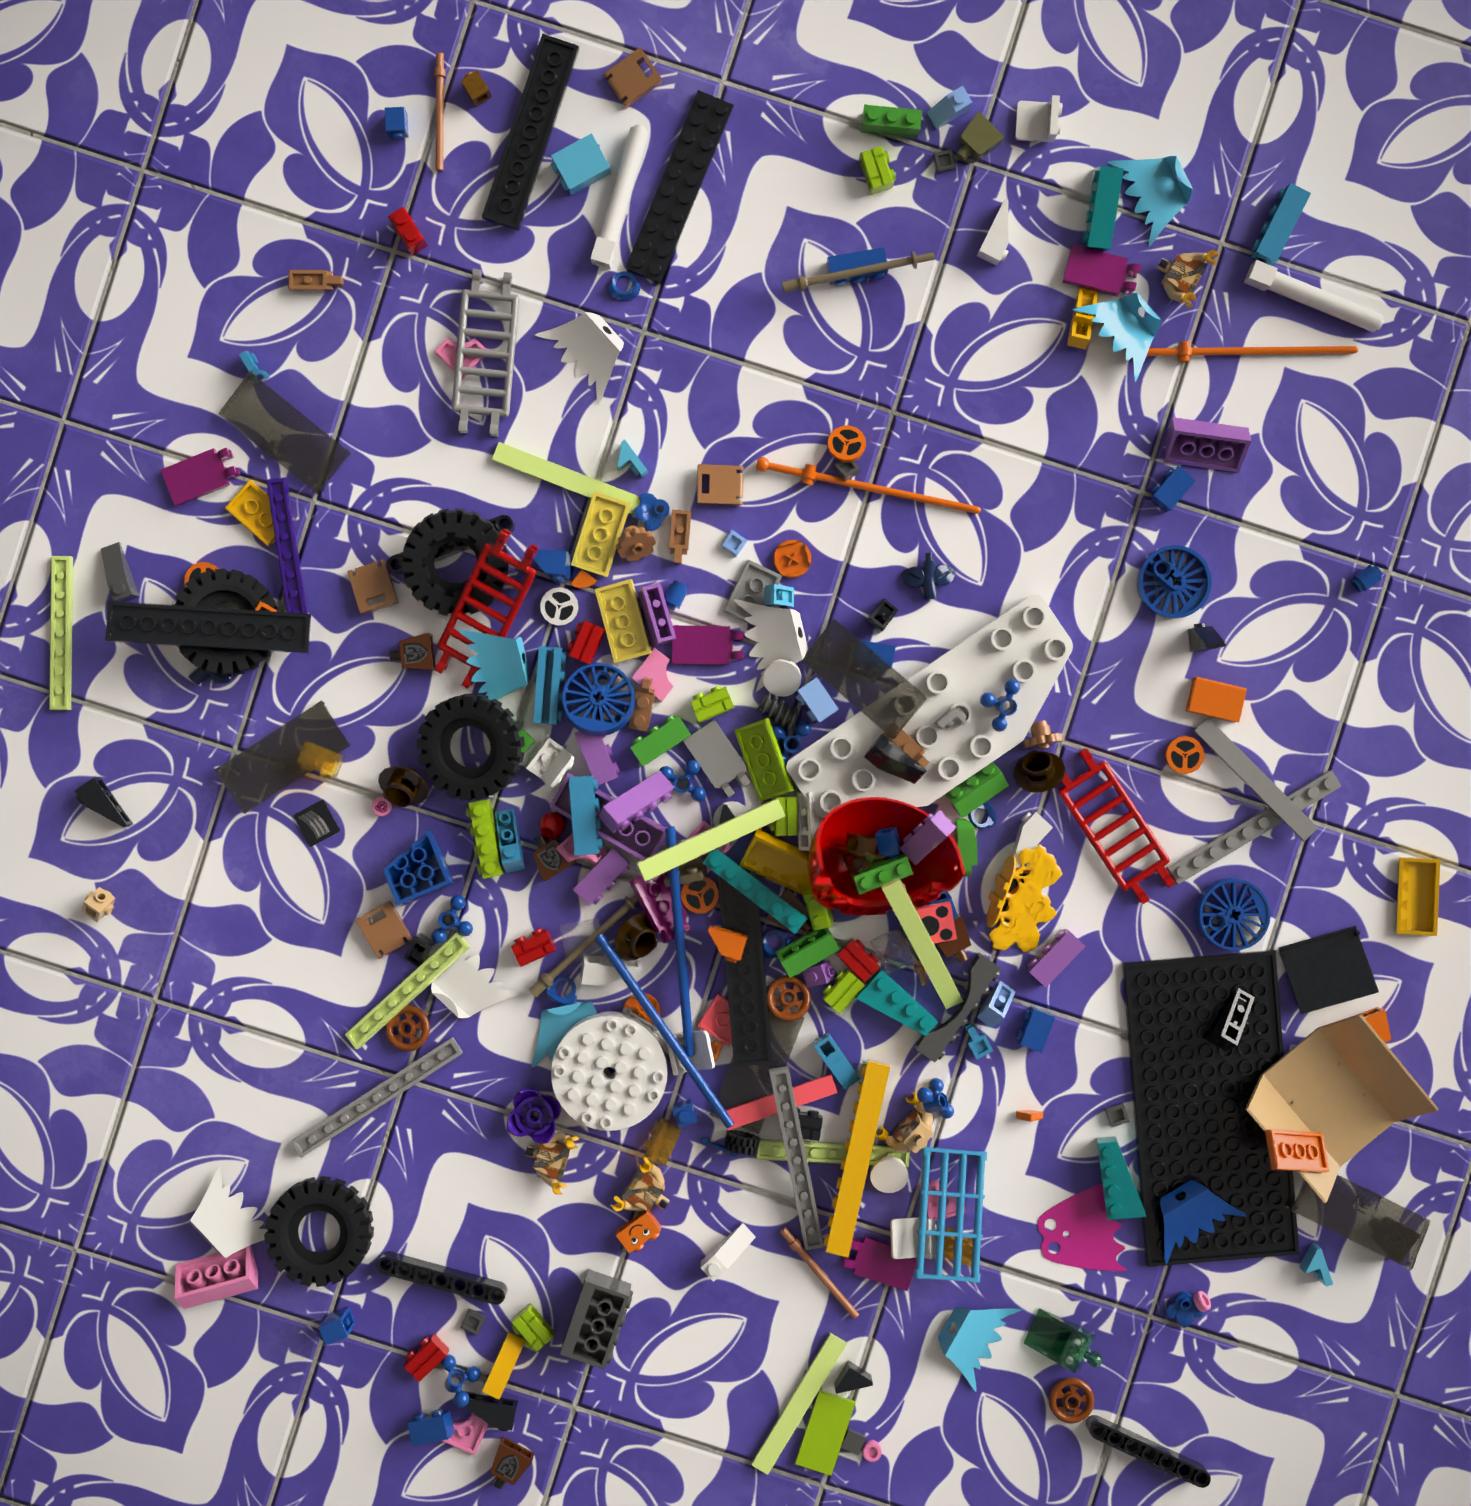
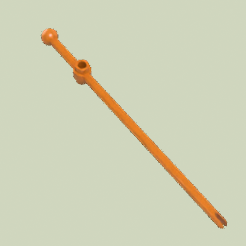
(1184, 350)
(809, 475)

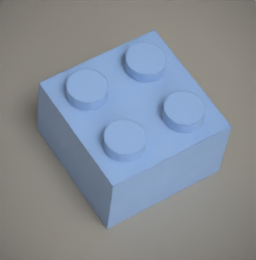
(816, 700)

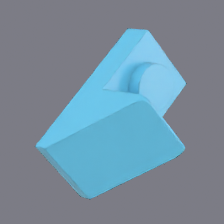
(628, 456)
(778, 595)
(1315, 1262)

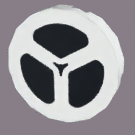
(559, 606)

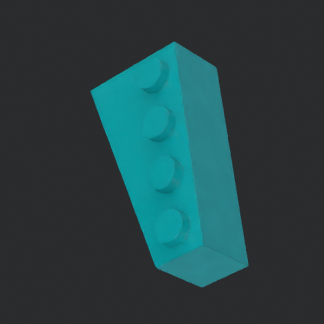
(1102, 207)
(892, 1000)
(1118, 1186)

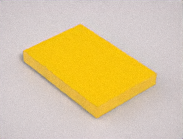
(253, 510)

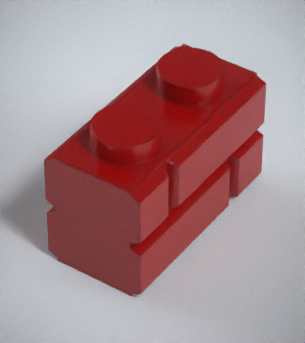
(407, 230)
(586, 642)
(533, 947)
(857, 959)
(426, 1357)

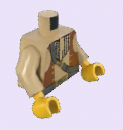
(1183, 274)
(912, 1131)
(552, 1159)
(643, 1190)

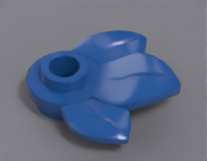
(648, 513)
(1183, 1309)

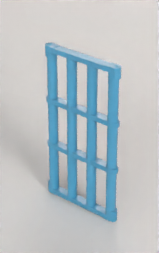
(958, 1234)

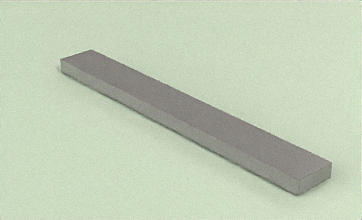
(1255, 779)

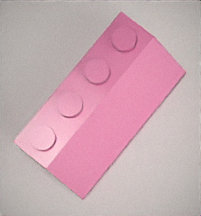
(215, 1277)

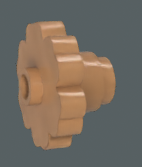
(635, 543)
(1042, 737)

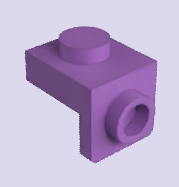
(818, 974)

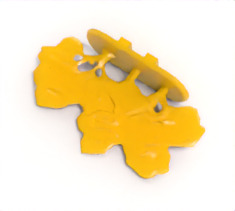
(1025, 906)

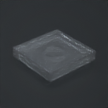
(577, 932)
(894, 951)

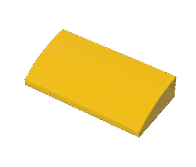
(777, 861)
(1418, 896)

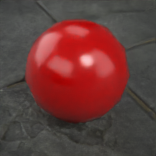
(552, 824)

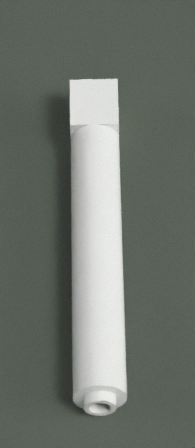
(606, 242)
(1268, 278)

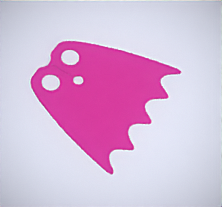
(1090, 1236)

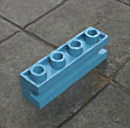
(1280, 224)
(548, 685)
(584, 816)

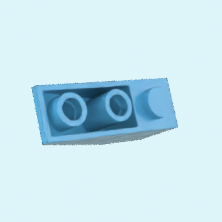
(509, 841)
(836, 1060)

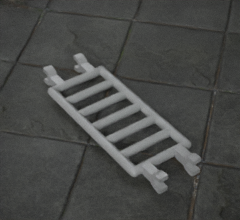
(462, 350)

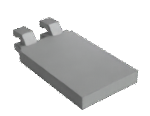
(717, 757)

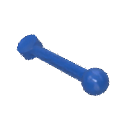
(705, 1141)

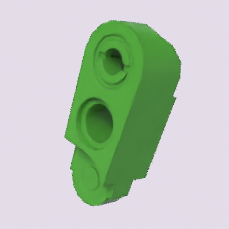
(966, 843)

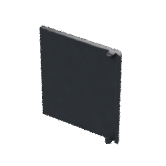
(1328, 970)

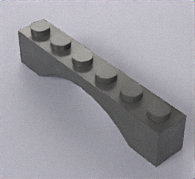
(980, 975)

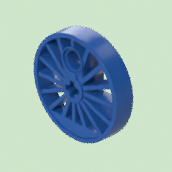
(1194, 601)
(592, 726)
(1231, 904)

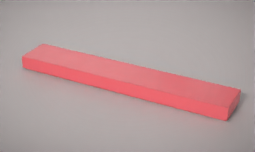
(766, 1105)

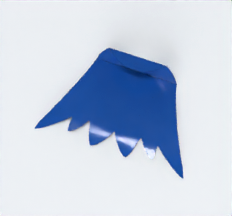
(1188, 1215)

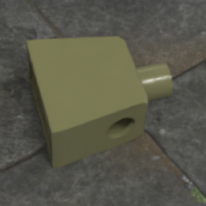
(978, 138)

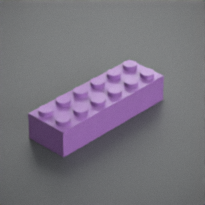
(639, 838)

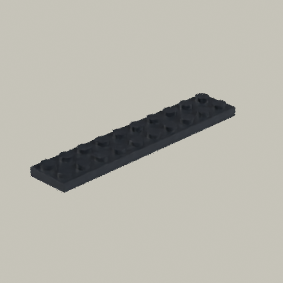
(530, 132)
(679, 187)
(208, 627)
(746, 980)

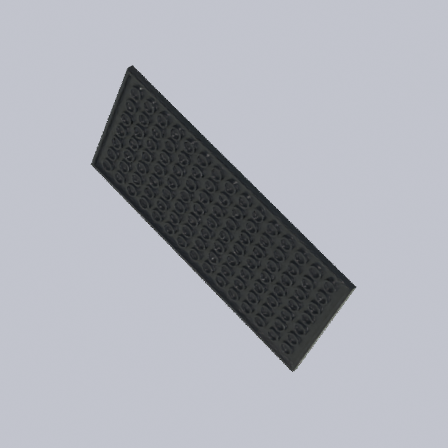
(1195, 1101)

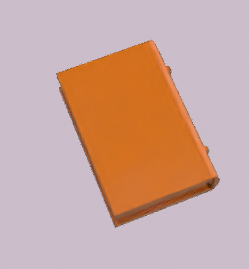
(1216, 699)

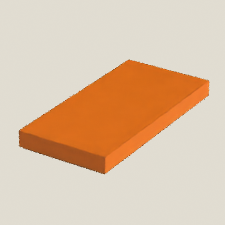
(1297, 1151)

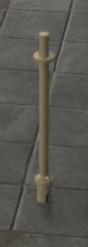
(802, 283)
(548, 978)

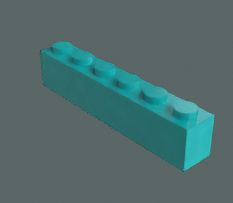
(755, 890)

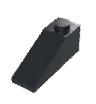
(1204, 638)
(893, 760)
(99, 798)
(1232, 1021)
(496, 1412)

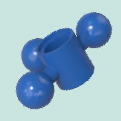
(988, 700)
(803, 729)
(692, 768)
(464, 928)
(938, 1101)
(472, 1374)

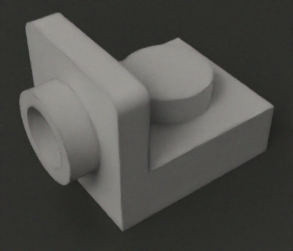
(948, 718)

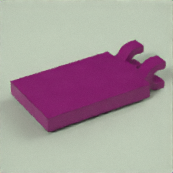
(1099, 271)
(199, 475)
(704, 645)
(657, 904)
(876, 1263)

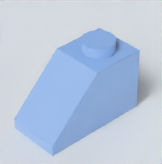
(950, 107)
(996, 1004)

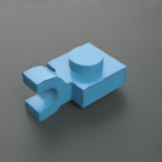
(250, 362)
(978, 1043)

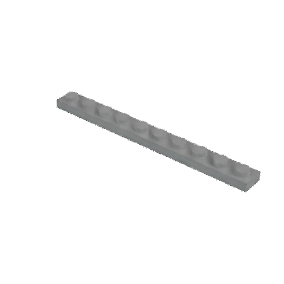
(1250, 829)
(376, 1097)
(796, 1157)

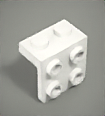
(1038, 120)
(550, 762)
(703, 1053)
(905, 1238)

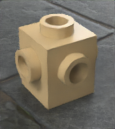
(98, 904)

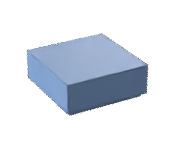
(734, 543)

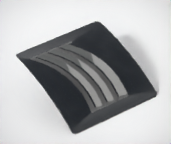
(316, 823)

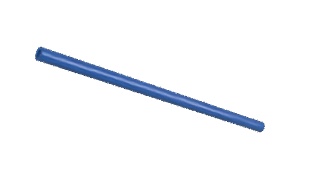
(680, 949)
(664, 1030)

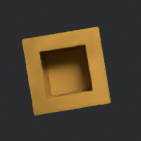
(476, 88)

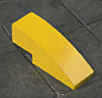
(1081, 322)
(503, 1365)

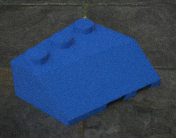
(418, 871)

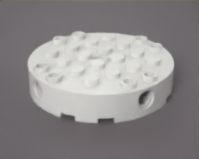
(602, 1098)

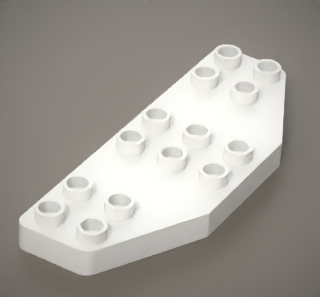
(1018, 645)

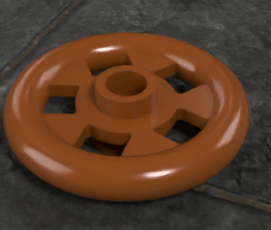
(799, 986)
(423, 1024)
(1078, 1414)

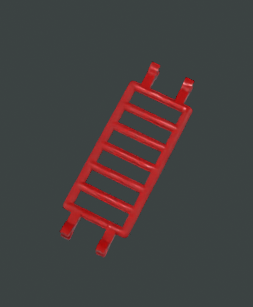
(449, 630)
(1094, 839)

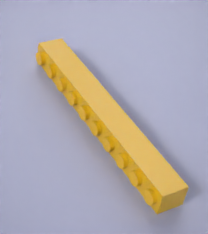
(858, 1158)

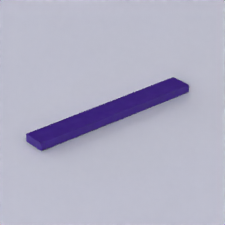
(286, 545)

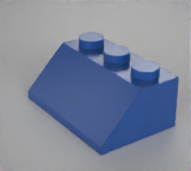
(554, 564)

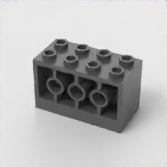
(597, 1319)

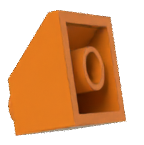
(728, 942)

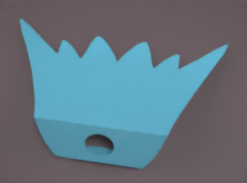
(1158, 188)
(1126, 325)
(501, 663)
(555, 1024)
(971, 1337)

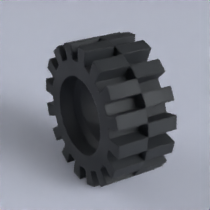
(741, 1142)

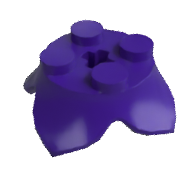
(522, 1123)

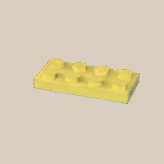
(600, 534)
(623, 621)

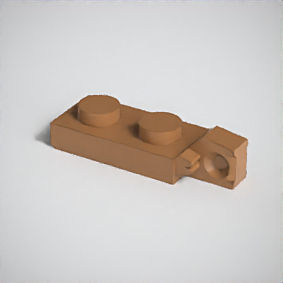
(313, 280)
(679, 534)
(643, 706)
(910, 747)

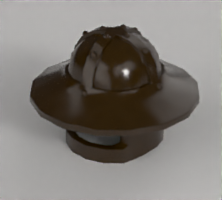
(1039, 771)
(402, 786)
(859, 852)
(635, 938)

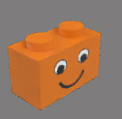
(638, 1231)

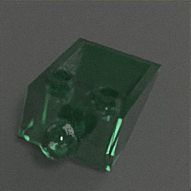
(1056, 1340)

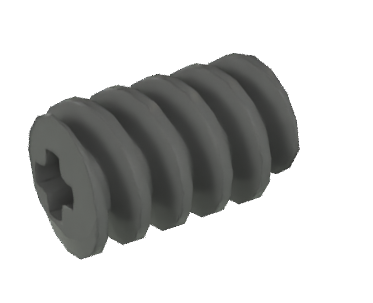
(778, 710)

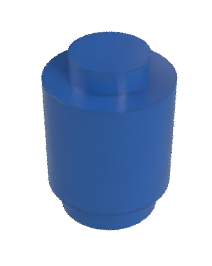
(1366, 578)
(675, 595)

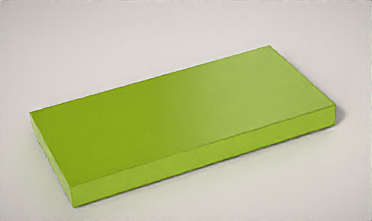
(764, 759)
(825, 1432)

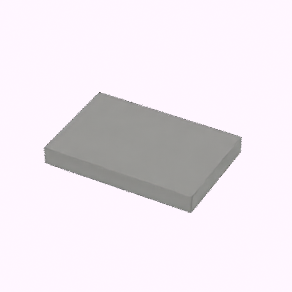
(750, 588)

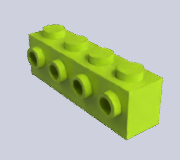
(486, 838)

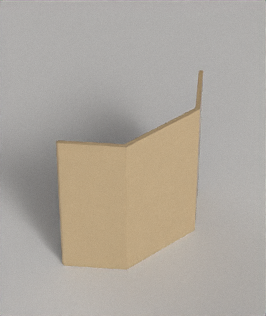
(1341, 1086)

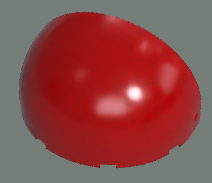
(866, 816)

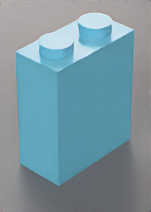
(580, 164)

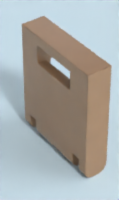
(630, 80)
(724, 484)
(370, 583)
(385, 933)

